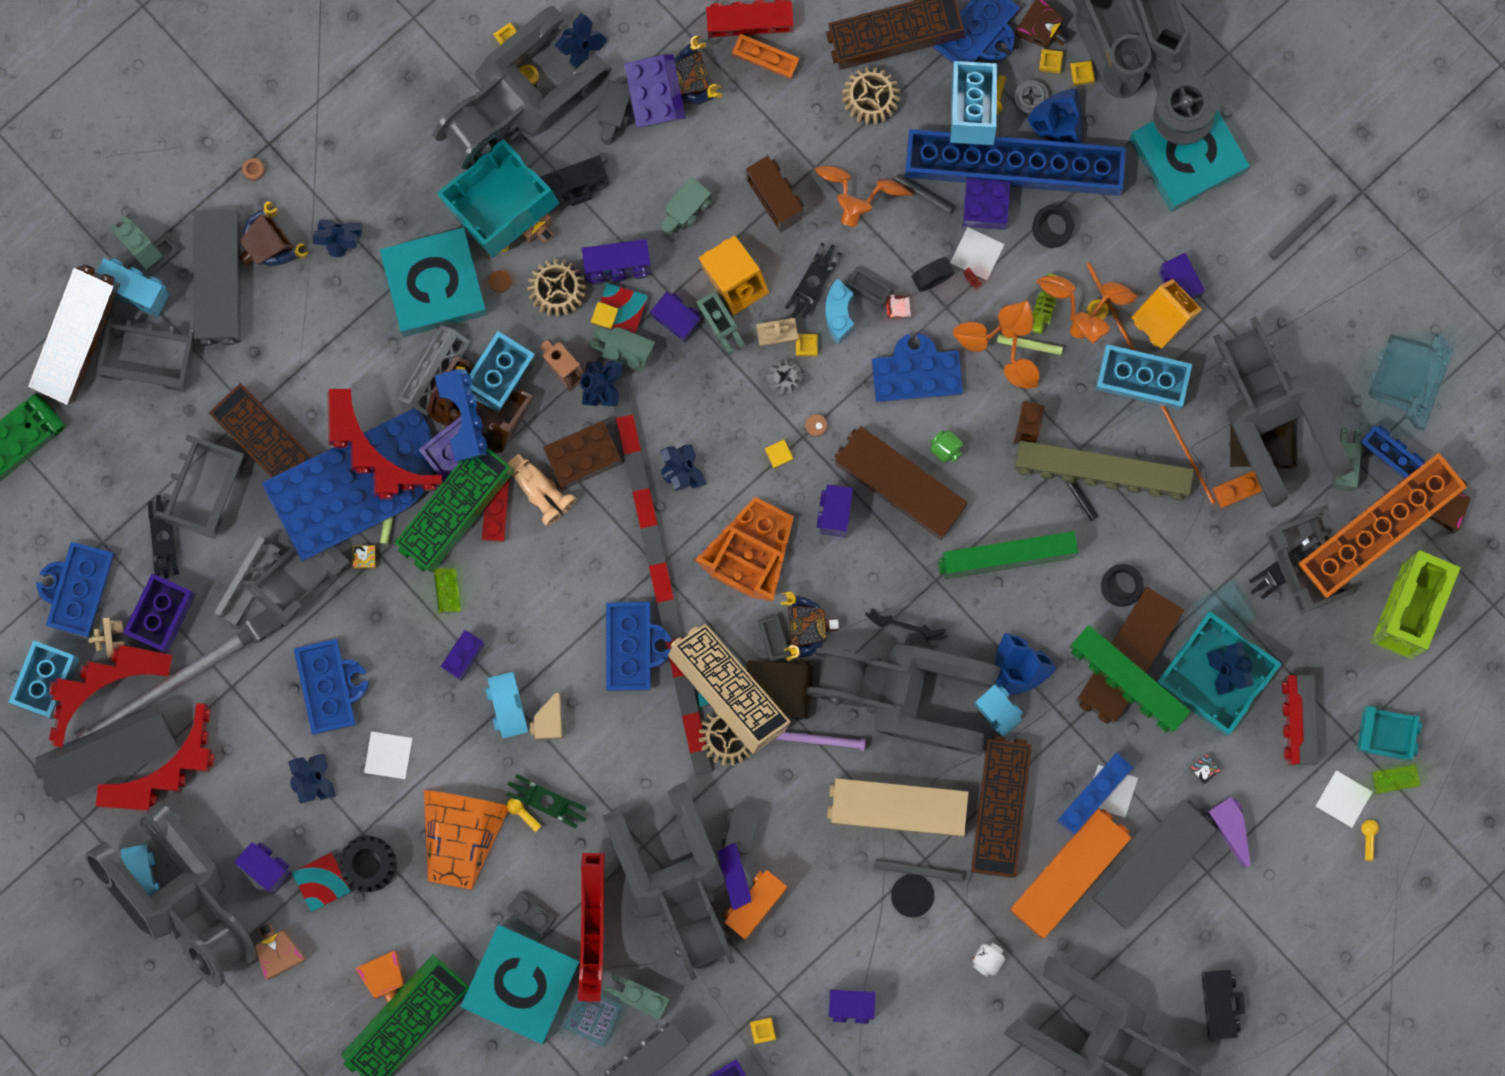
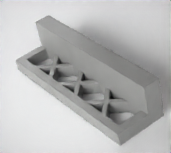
(430, 366)
(237, 597)

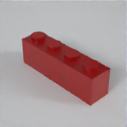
(749, 18)

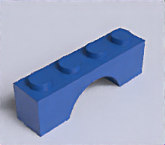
(469, 440)
(1094, 794)

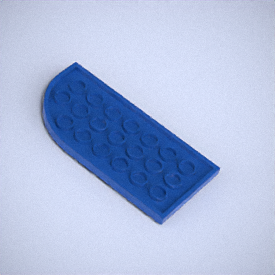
(329, 503)

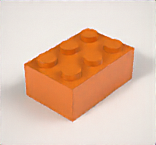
(764, 896)

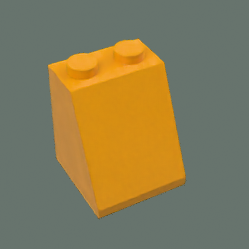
(734, 275)
(1166, 313)

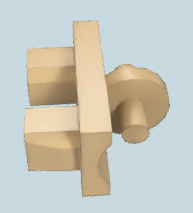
(777, 332)
(110, 628)

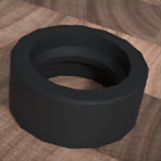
(1057, 210)
(933, 274)
(1122, 568)

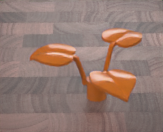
(853, 206)
(1014, 322)
(1084, 324)

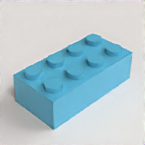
(973, 103)
(1143, 377)

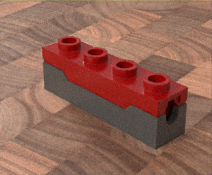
(1300, 719)

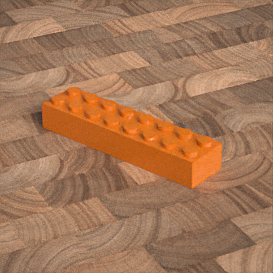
(1382, 525)

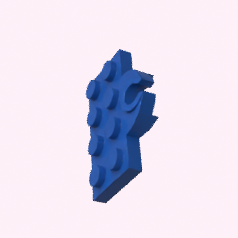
(984, 27)
(916, 372)
(76, 588)
(632, 646)
(328, 686)

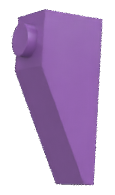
(1231, 826)

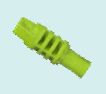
(1043, 310)

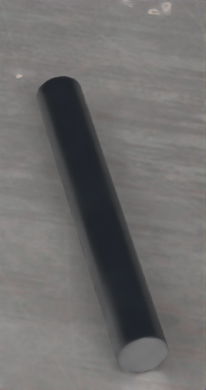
(1082, 500)

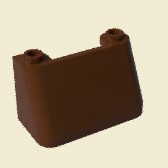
(497, 427)

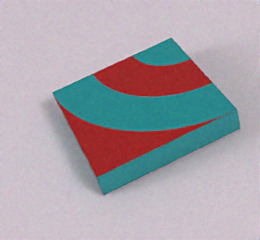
(629, 305)
(321, 882)

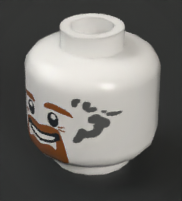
(988, 959)

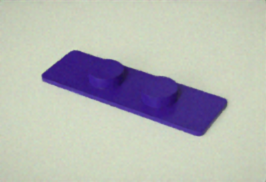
(734, 876)

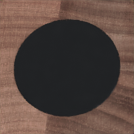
(912, 895)

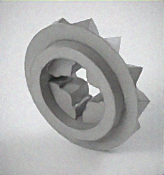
(1023, 90)
(786, 387)

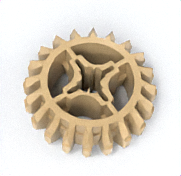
(864, 79)
(561, 279)
(715, 733)

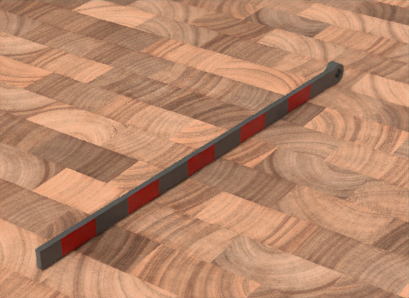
(658, 570)

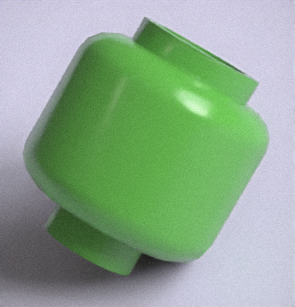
(946, 446)

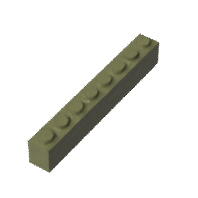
(1104, 470)

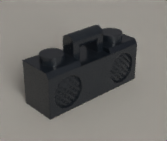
(575, 178)
(1217, 994)

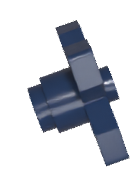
(580, 40)
(337, 236)
(599, 382)
(680, 468)
(1232, 667)
(309, 779)

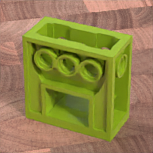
(1415, 605)

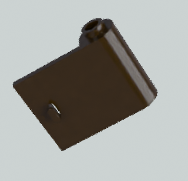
(1280, 442)
(785, 685)

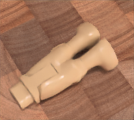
(536, 486)

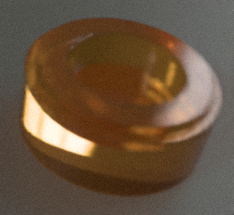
(500, 281)

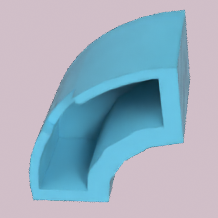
(836, 311)
(507, 705)
(999, 710)
(140, 864)

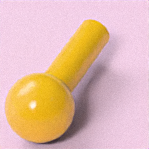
(1000, 86)
(517, 808)
(1369, 829)

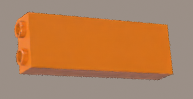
(1070, 873)

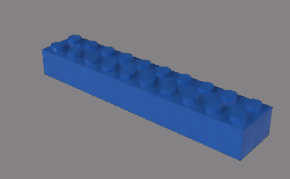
(1017, 160)

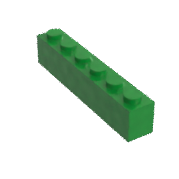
(1129, 679)

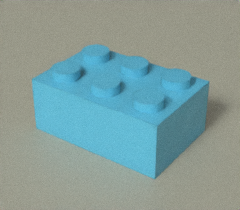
(135, 288)
(499, 371)
(39, 670)

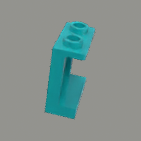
(1389, 734)

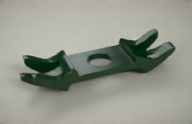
(559, 805)

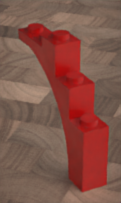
(345, 431)
(71, 694)
(192, 756)
(592, 927)

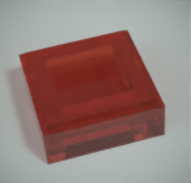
(972, 279)
(898, 307)

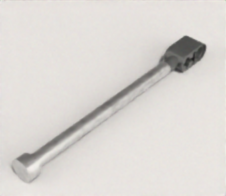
(257, 629)

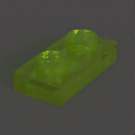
(447, 590)
(1395, 779)

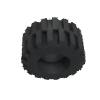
(349, 858)

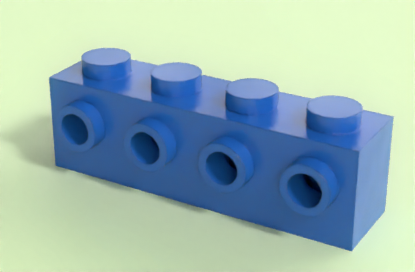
(1391, 452)

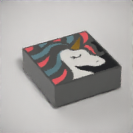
(1204, 769)

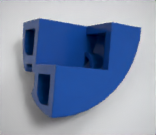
(1059, 117)
(1021, 665)

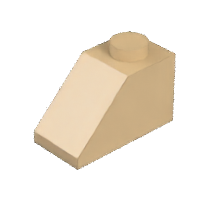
(548, 720)

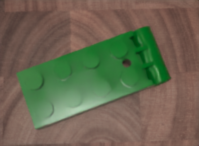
(18, 441)

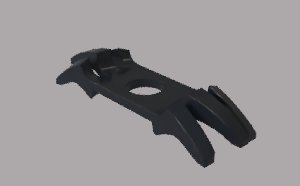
(816, 269)
(162, 550)
(1273, 573)
(930, 635)

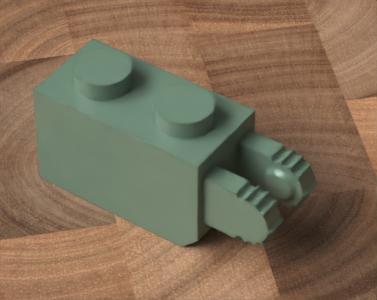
(685, 206)
(136, 243)
(719, 321)
(623, 347)
(1349, 481)
(640, 997)

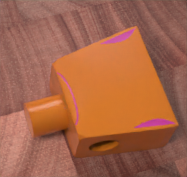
(383, 976)

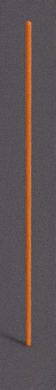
(1163, 407)

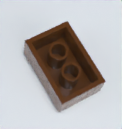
(774, 193)
(582, 455)

